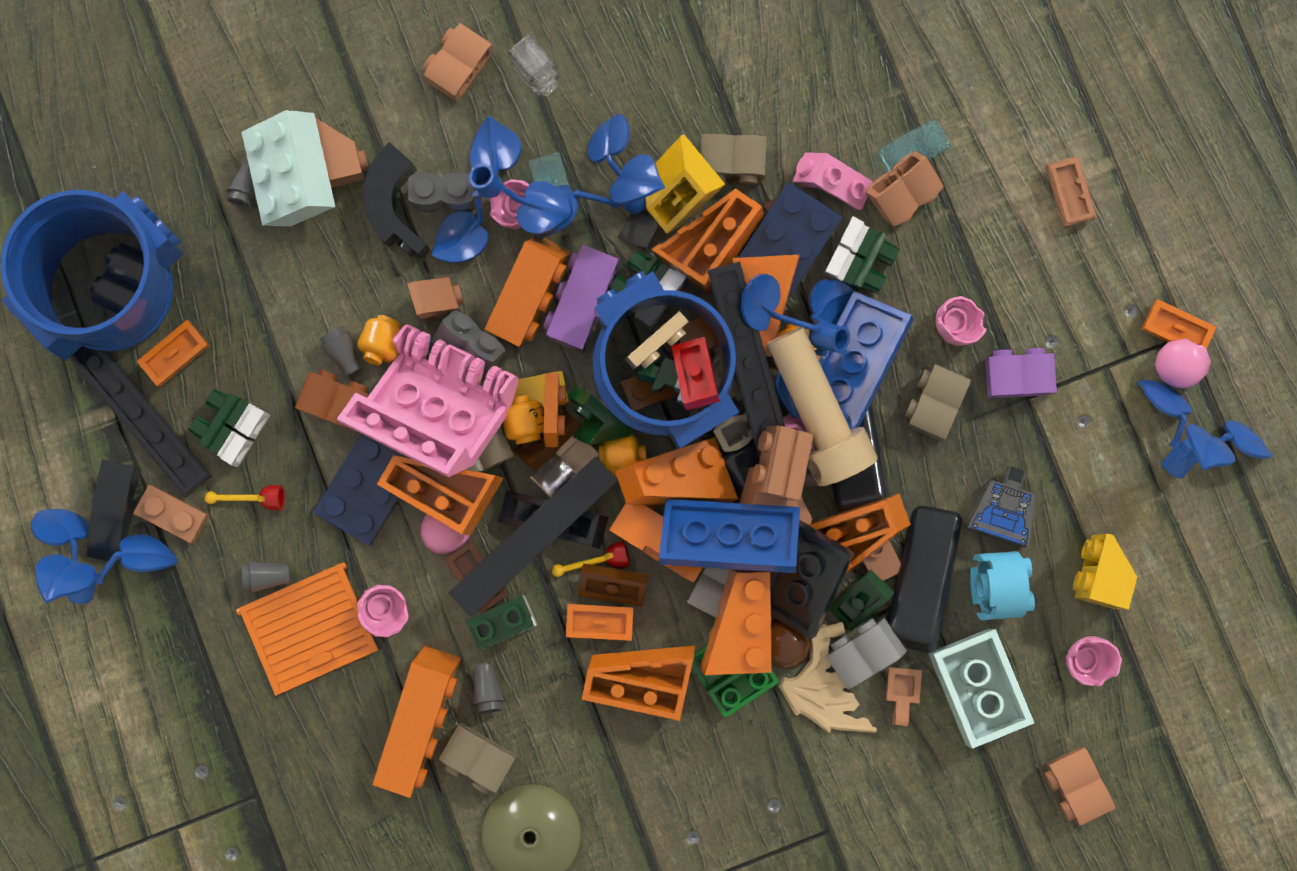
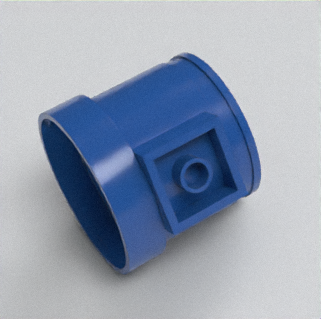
(46, 235)
(644, 292)

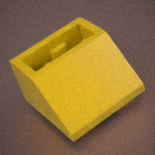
(687, 183)
(1105, 575)

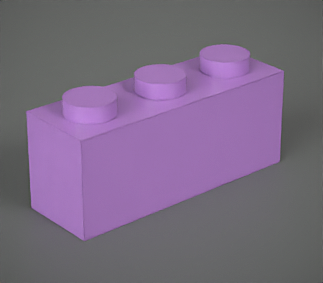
(574, 316)

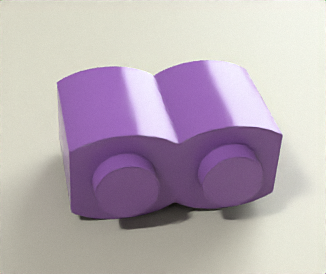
(1020, 374)

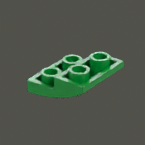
(733, 690)

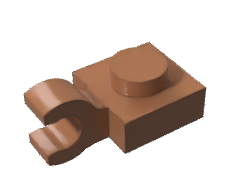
(903, 688)

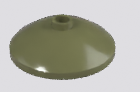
(535, 810)

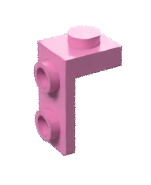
(833, 177)

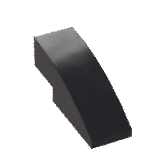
(111, 509)
(585, 530)

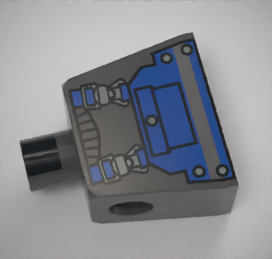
(1004, 510)

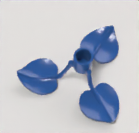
(635, 181)
(542, 208)
(825, 302)
(1200, 445)
(61, 577)

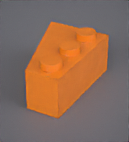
(712, 238)

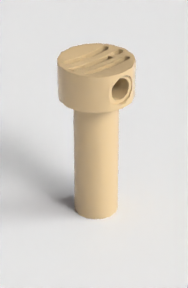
(836, 448)

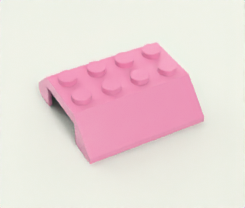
(433, 405)

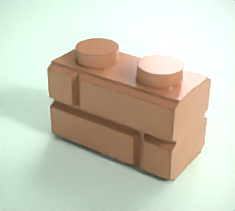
(782, 462)

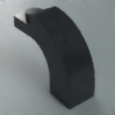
(381, 187)

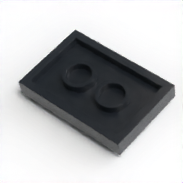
(806, 596)

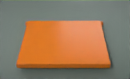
(307, 629)

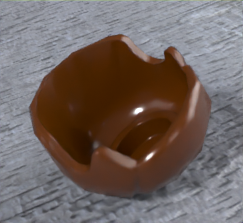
(788, 646)

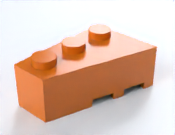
(783, 270)
(528, 290)
(682, 474)
(452, 500)
(866, 527)
(643, 530)
(742, 627)
(641, 680)

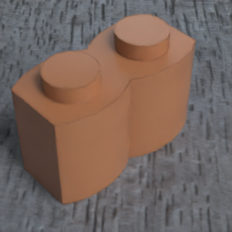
(457, 62)
(905, 189)
(1079, 786)

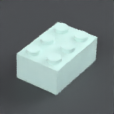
(288, 168)
(981, 688)

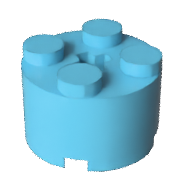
(1001, 585)

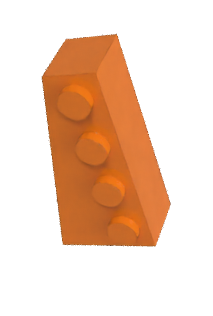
(417, 717)

